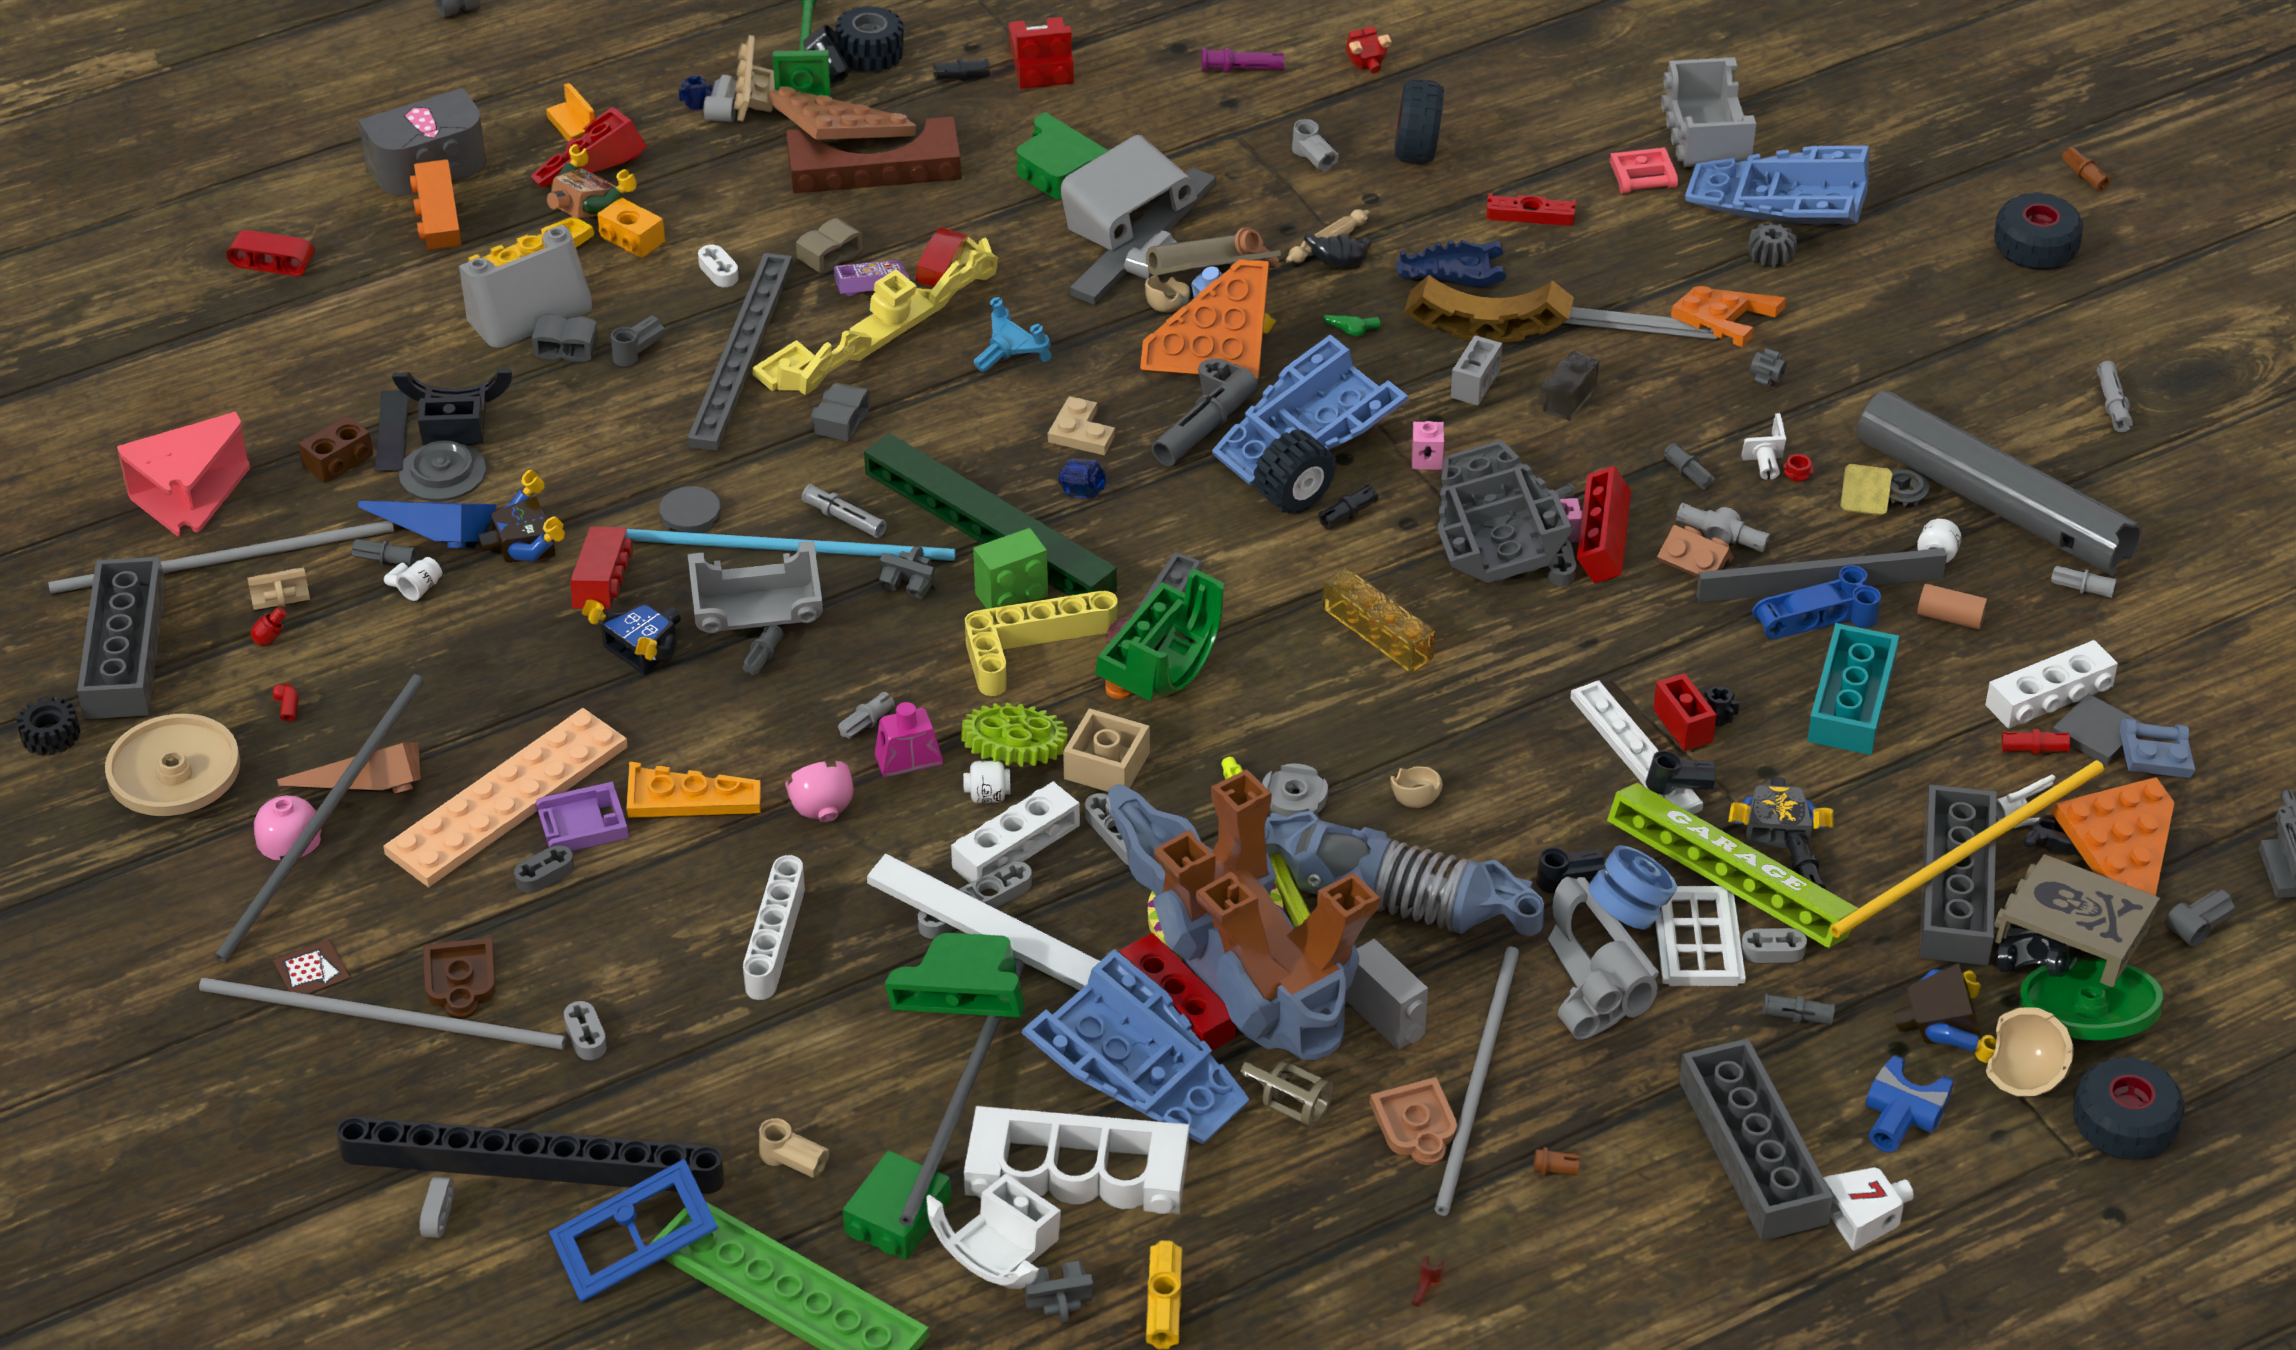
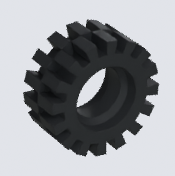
(50, 738)

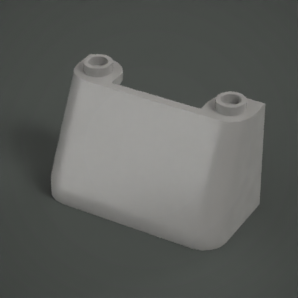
(509, 298)
(756, 594)

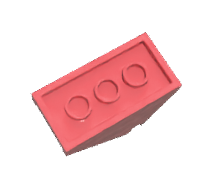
(186, 471)

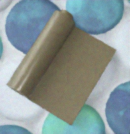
(1198, 255)

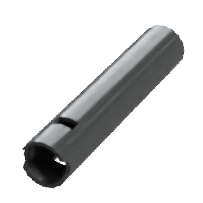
(1998, 482)

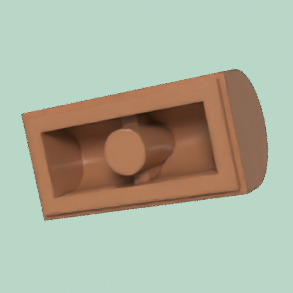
(1952, 606)

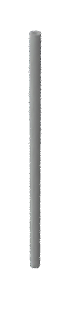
(1476, 1082)

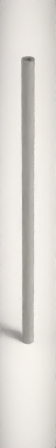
(244, 552)
(383, 1013)

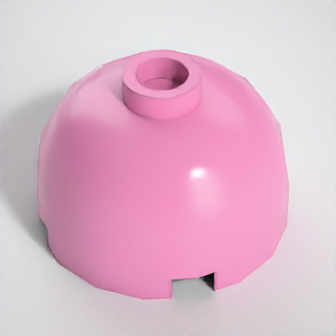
(821, 790)
(281, 823)

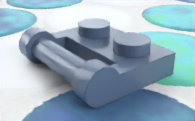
(2156, 756)

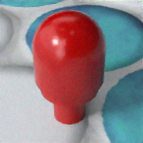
(268, 627)

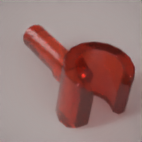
(1428, 1276)

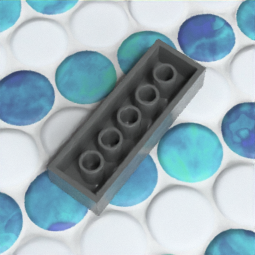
(121, 638)
(1960, 900)
(1755, 1139)

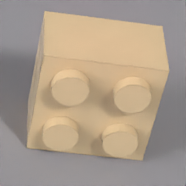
(1106, 751)

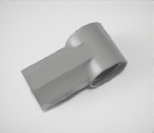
(721, 103)
(1310, 144)
(1136, 258)

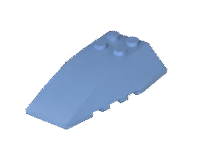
(1796, 188)
(1313, 394)
(1139, 1050)

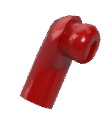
(289, 698)

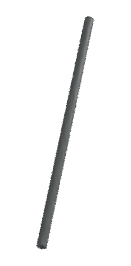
(319, 819)
(951, 1116)

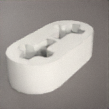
(718, 265)

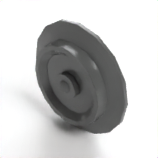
(442, 471)

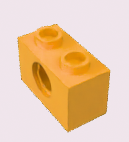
(631, 227)

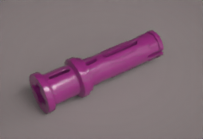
(1229, 60)

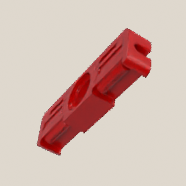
(1547, 212)

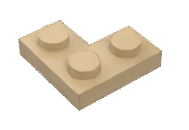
(1076, 430)

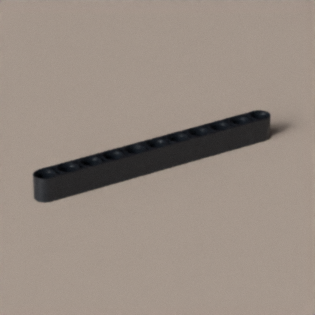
(521, 1153)

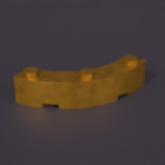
(1489, 318)

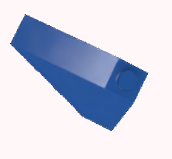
(436, 520)

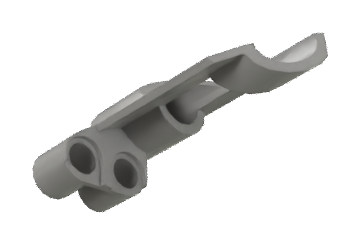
(1610, 984)

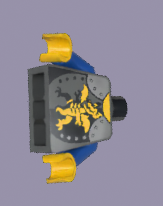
(1778, 813)

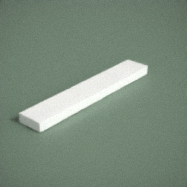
(1626, 738)

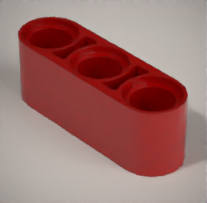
(270, 253)

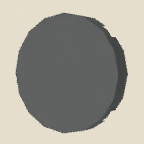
(689, 509)

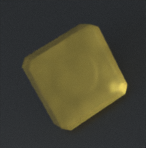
(1866, 489)

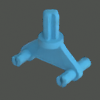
(1011, 339)

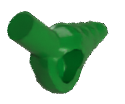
(1352, 324)

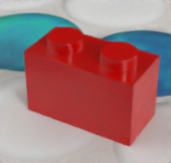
(1684, 712)

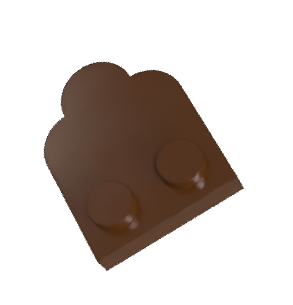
(459, 975)

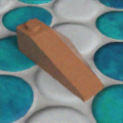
(387, 769)

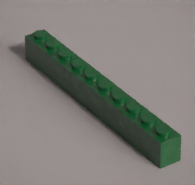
(982, 513)

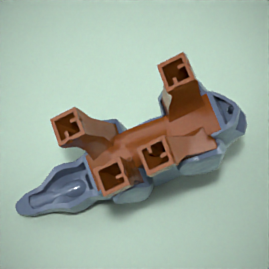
(1218, 914)

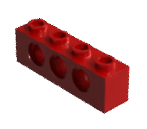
(1189, 993)

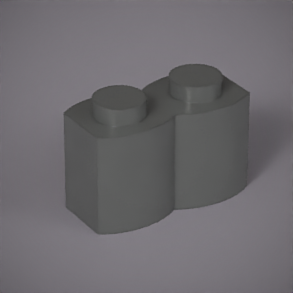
(564, 338)
(841, 411)

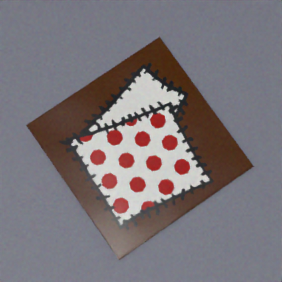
(311, 968)

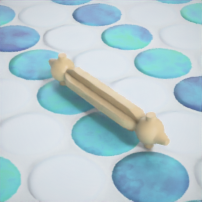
(1341, 227)

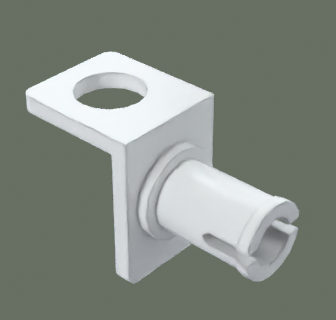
(1766, 449)

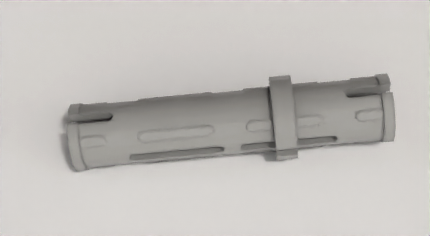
(2116, 403)
(833, 505)

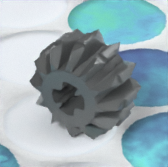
(1772, 245)

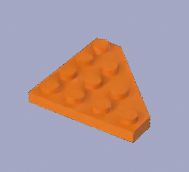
(1218, 323)
(2121, 831)

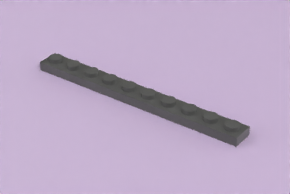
(740, 352)

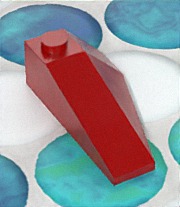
(608, 142)

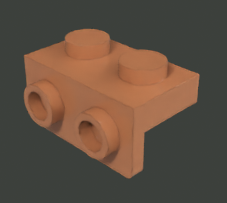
(1692, 552)

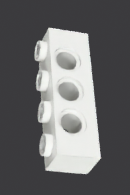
(2051, 684)
(1016, 833)

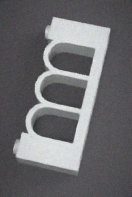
(1157, 1188)

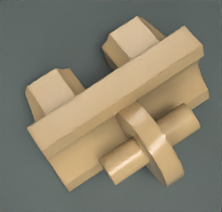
(278, 588)

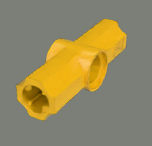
(1164, 1295)

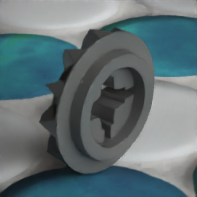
(1917, 489)

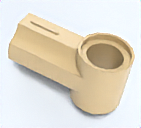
(782, 1146)

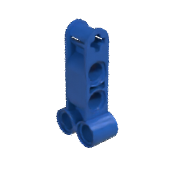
(1821, 605)

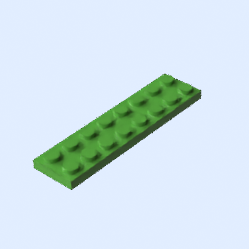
(792, 1289)

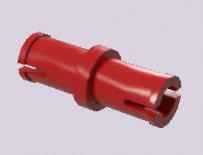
(2036, 741)

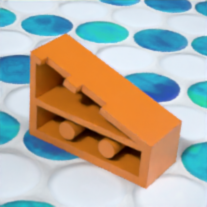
(435, 205)

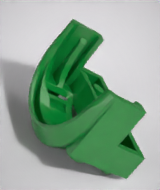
(1131, 656)

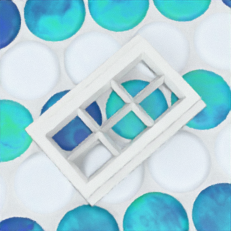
(1729, 933)

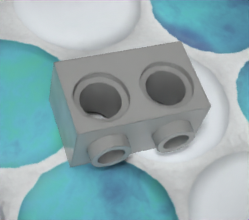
(1476, 370)

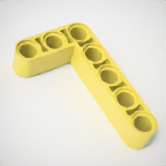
(1030, 624)

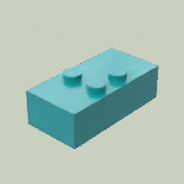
(1853, 689)

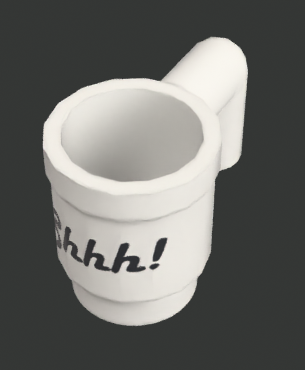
(416, 579)

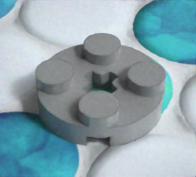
(1312, 790)

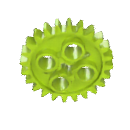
(1014, 734)

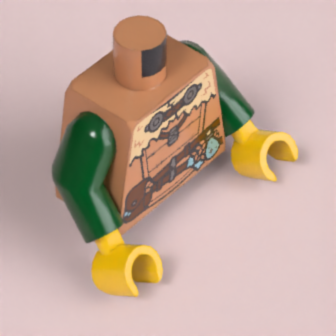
(582, 192)

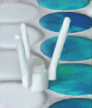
(2013, 801)

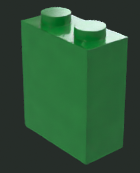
(879, 1202)

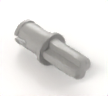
(2084, 581)
(866, 715)

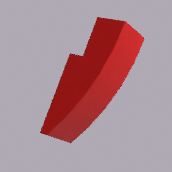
(938, 255)

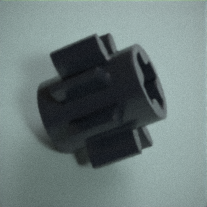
(1722, 703)

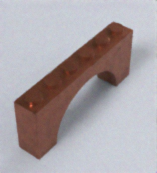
(824, 168)

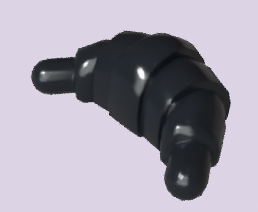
(1339, 250)
(2051, 836)

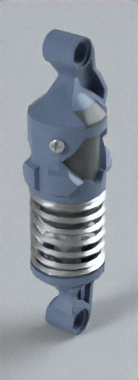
(1472, 894)

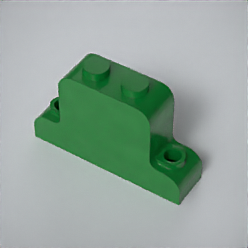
(1054, 154)
(960, 977)

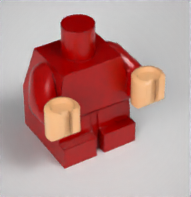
(1367, 49)

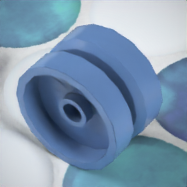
(1632, 887)

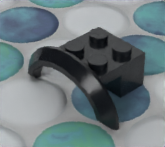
(452, 413)

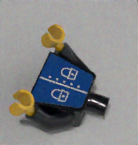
(638, 634)

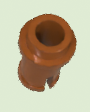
(1556, 1162)

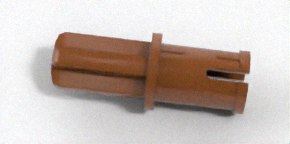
(2086, 169)

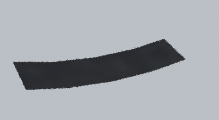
(391, 430)

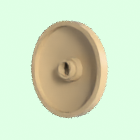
(172, 764)

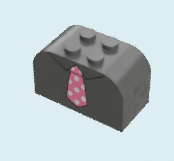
(420, 133)

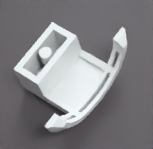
(1005, 1236)

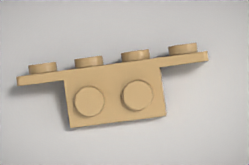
(752, 82)

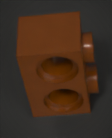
(336, 449)

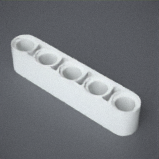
(774, 927)

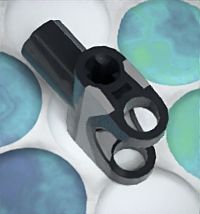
(2029, 947)

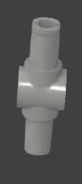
(1724, 525)

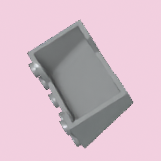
(1116, 184)

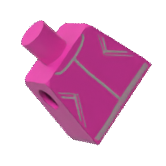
(906, 742)

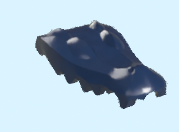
(1458, 263)

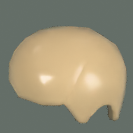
(1167, 296)
(1416, 786)

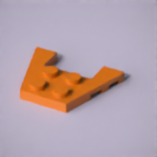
(1721, 308)

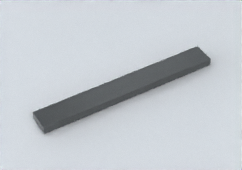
(1159, 217)
(1789, 577)

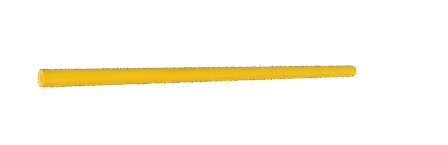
(1966, 849)

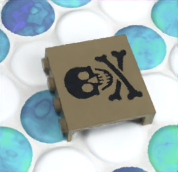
(2080, 912)

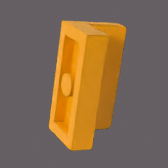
(571, 115)

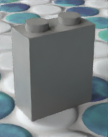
(1388, 996)

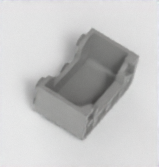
(1706, 111)

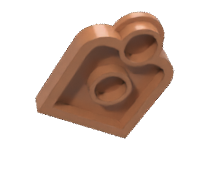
(1416, 1120)

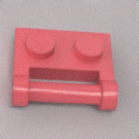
(1643, 163)

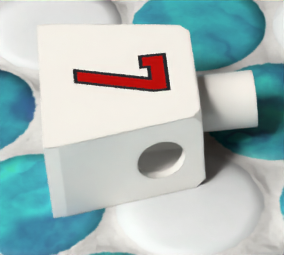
(1866, 1204)

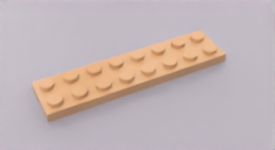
(504, 797)

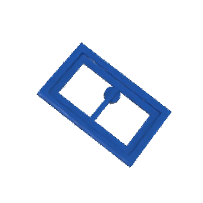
(623, 1210)

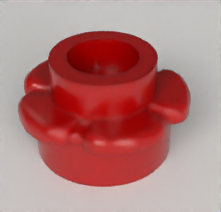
(1798, 467)

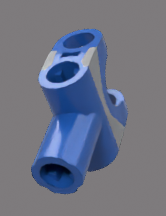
(1904, 1105)

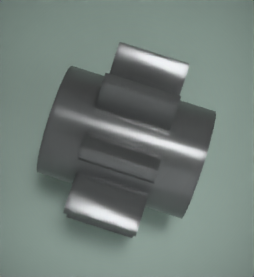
(1768, 367)

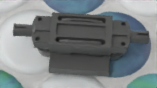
(2280, 853)

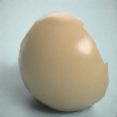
(2030, 1052)

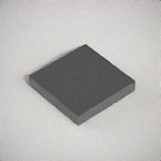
(2094, 728)

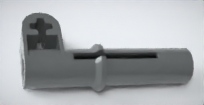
(1223, 392)

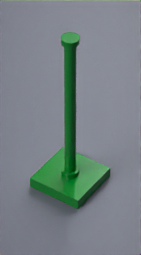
(803, 69)

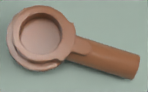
(1249, 242)

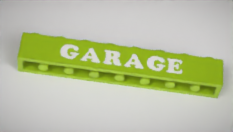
(1729, 863)

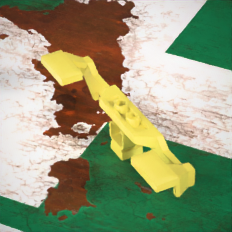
(895, 309)

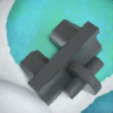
(910, 568)
(1061, 1294)

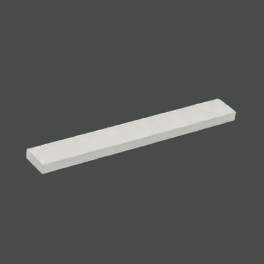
(979, 918)

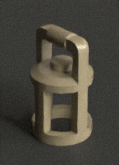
(1278, 1084)

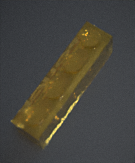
(1378, 619)

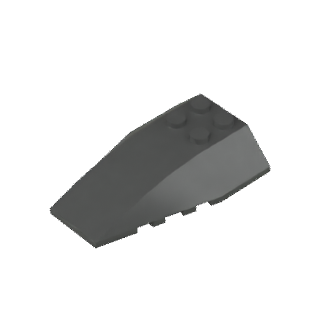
(1498, 514)

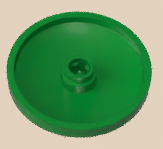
(2092, 1008)

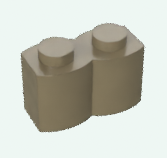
(829, 245)

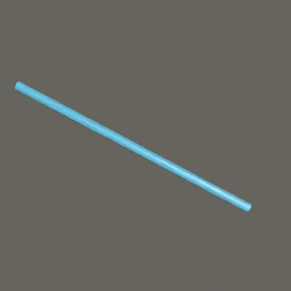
(782, 544)

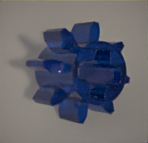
(694, 92)

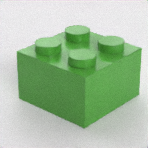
(1011, 570)

